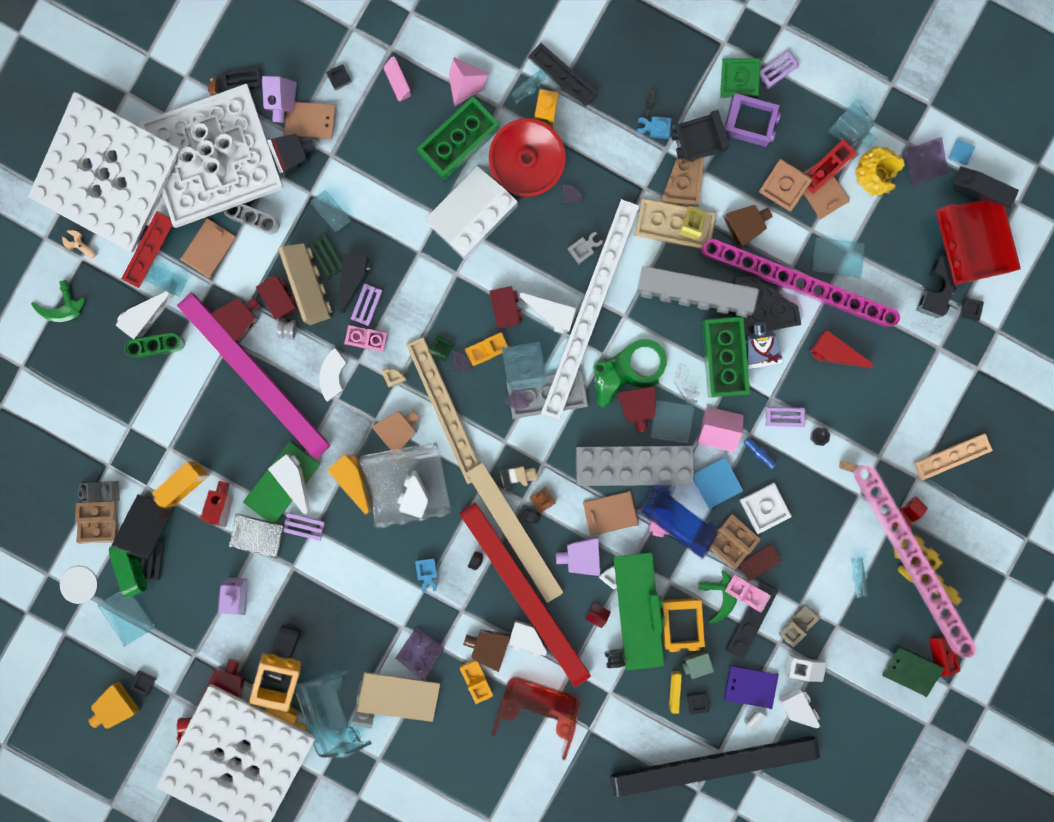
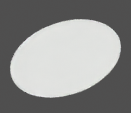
(78, 585)

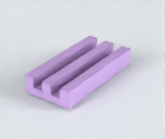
(765, 79)
(372, 289)
(768, 416)
(288, 522)

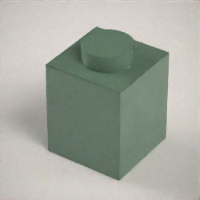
(697, 664)

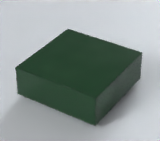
(441, 347)

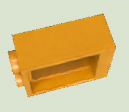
(180, 484)
(677, 604)
(272, 698)

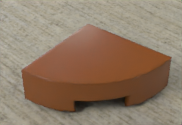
(214, 86)

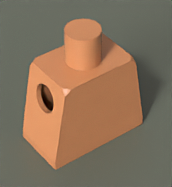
(397, 429)

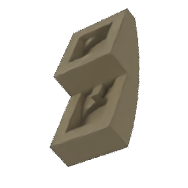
(798, 625)

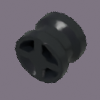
(615, 658)

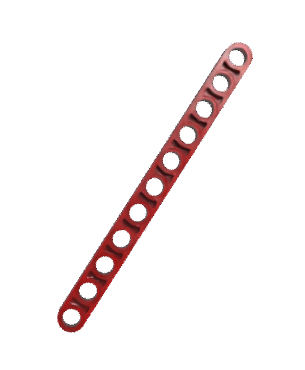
(525, 594)

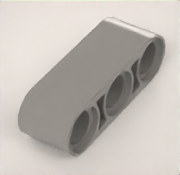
(259, 222)

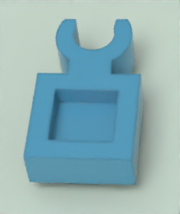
(658, 127)
(426, 571)

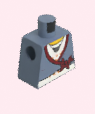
(762, 347)

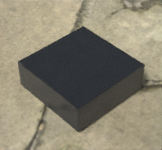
(338, 77)
(971, 309)
(142, 683)
(698, 703)

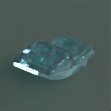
(330, 211)
(165, 280)

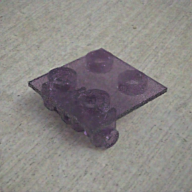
(926, 161)
(420, 653)

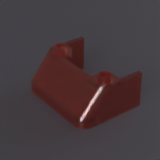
(541, 700)

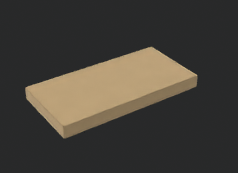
(663, 222)
(398, 696)

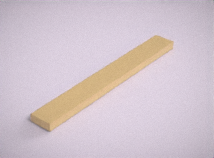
(443, 406)
(514, 532)

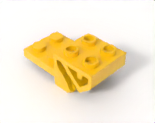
(932, 558)

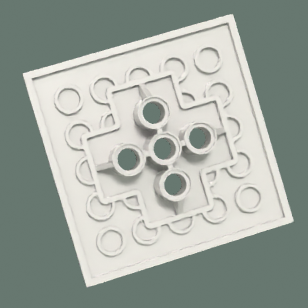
(243, 168)
(71, 186)
(199, 769)

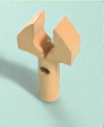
(78, 244)

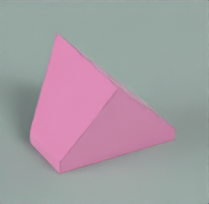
(465, 80)

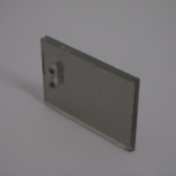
(256, 535)

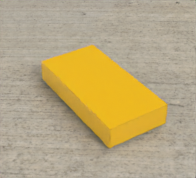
(675, 692)

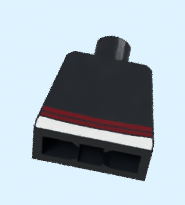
(290, 153)

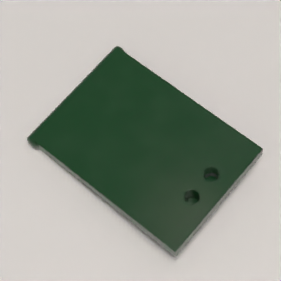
(913, 671)

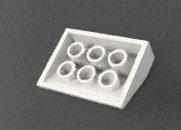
(471, 212)

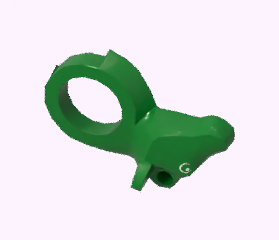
(617, 371)

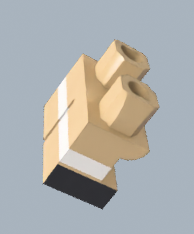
(517, 475)

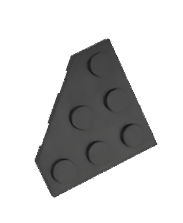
(769, 307)

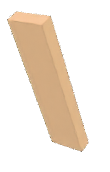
(952, 456)

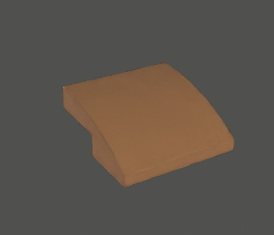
(96, 522)
(734, 542)

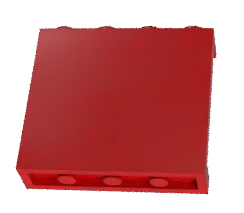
(977, 241)

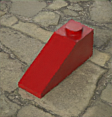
(831, 165)
(833, 350)

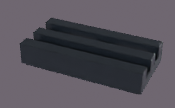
(258, 78)
(150, 563)

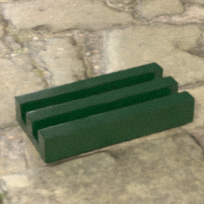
(319, 242)

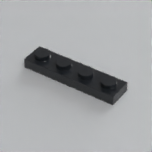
(562, 75)
(749, 625)

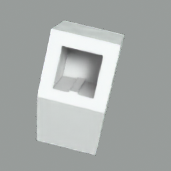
(415, 496)
(526, 637)
(805, 668)
(797, 708)

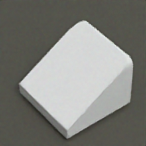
(755, 719)

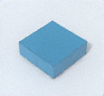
(961, 152)

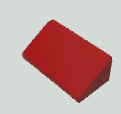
(944, 655)

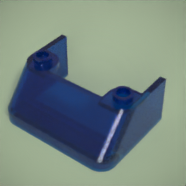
(678, 520)

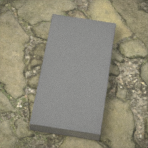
(537, 397)

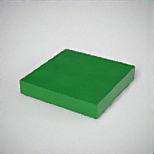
(740, 77)

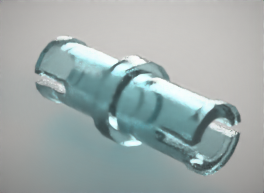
(859, 577)

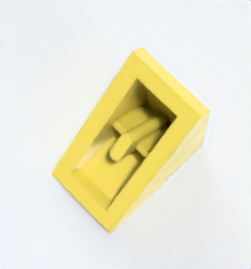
(693, 223)

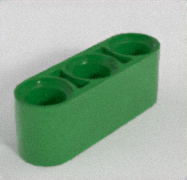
(145, 345)
(128, 572)

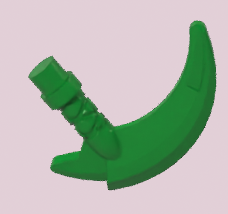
(64, 313)
(728, 600)

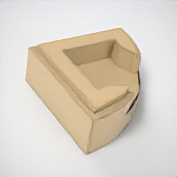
(393, 377)

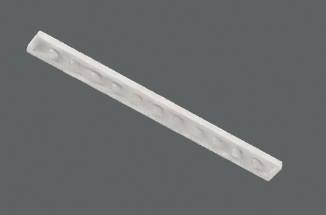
(590, 309)

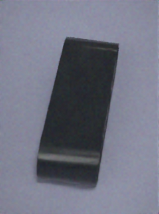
(284, 648)

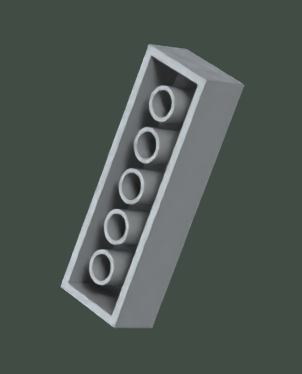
(697, 291)
(634, 465)

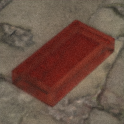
(759, 562)

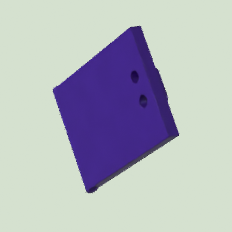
(751, 687)

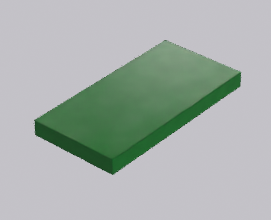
(268, 496)

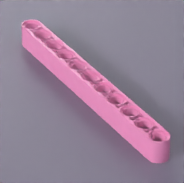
(922, 565)

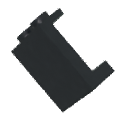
(700, 137)

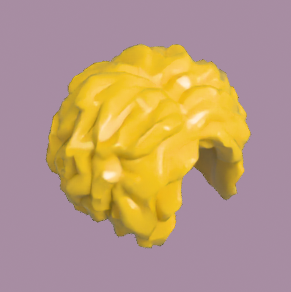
(877, 169)

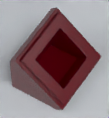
(598, 615)

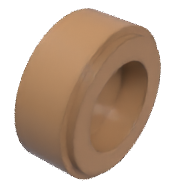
(847, 466)

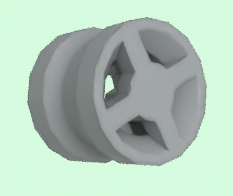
(286, 329)

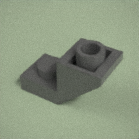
(98, 491)

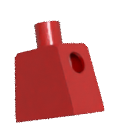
(217, 513)

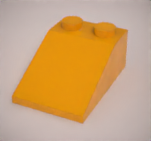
(352, 479)

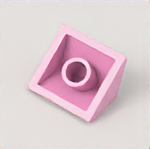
(721, 429)

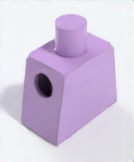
(278, 96)
(581, 557)
(233, 597)

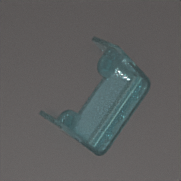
(326, 718)

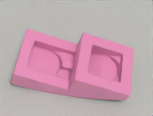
(747, 593)

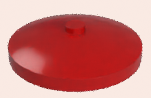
(526, 157)

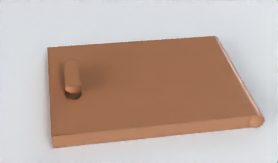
(310, 120)
(828, 195)
(208, 248)
(610, 513)

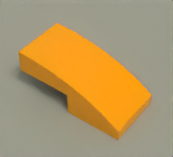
(486, 349)
(476, 681)

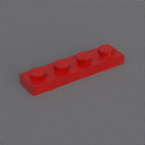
(147, 249)

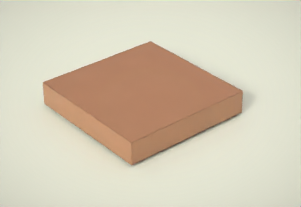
(785, 185)

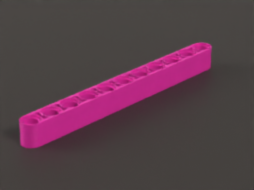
(809, 283)
(254, 376)

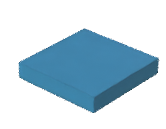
(716, 482)

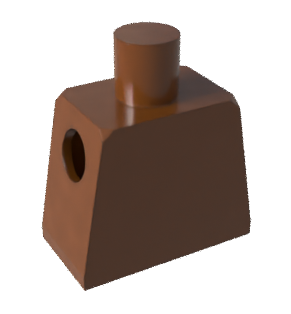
(746, 223)
(488, 647)

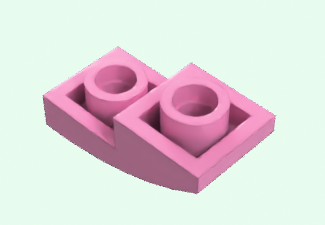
(365, 338)

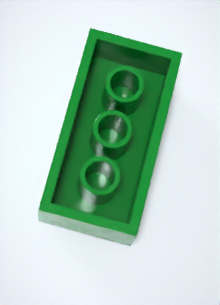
(458, 138)
(725, 357)

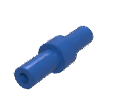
(759, 453)

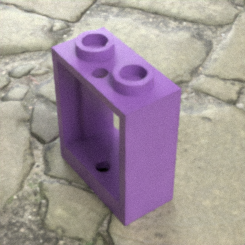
(746, 135)

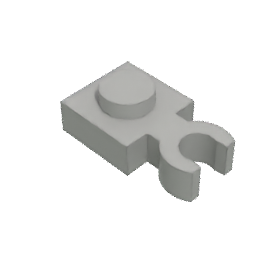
(582, 249)

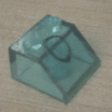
(524, 366)

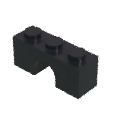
(937, 303)

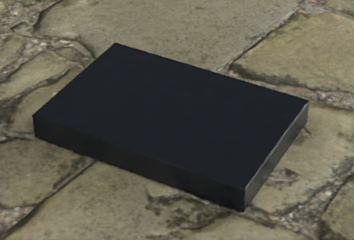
(142, 527)

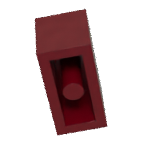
(277, 297)
(505, 307)

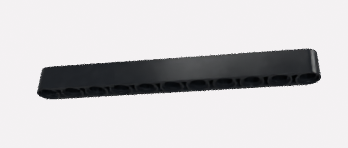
(715, 766)

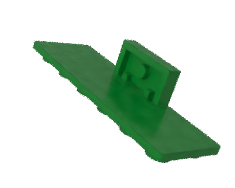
(639, 611)

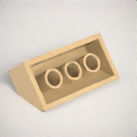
(305, 283)

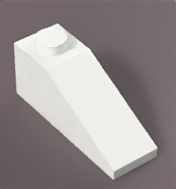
(553, 313)
(140, 318)
(291, 478)

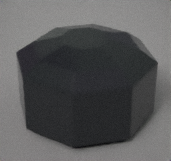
(820, 436)
(531, 516)
(476, 561)

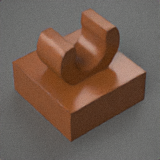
(542, 500)

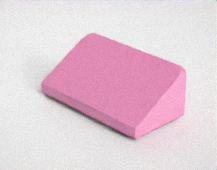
(397, 79)

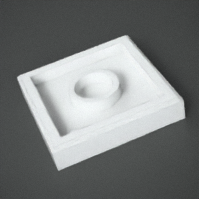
(765, 508)

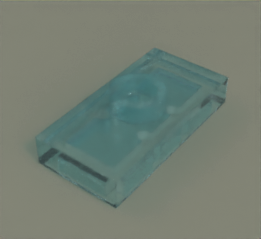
(528, 87)

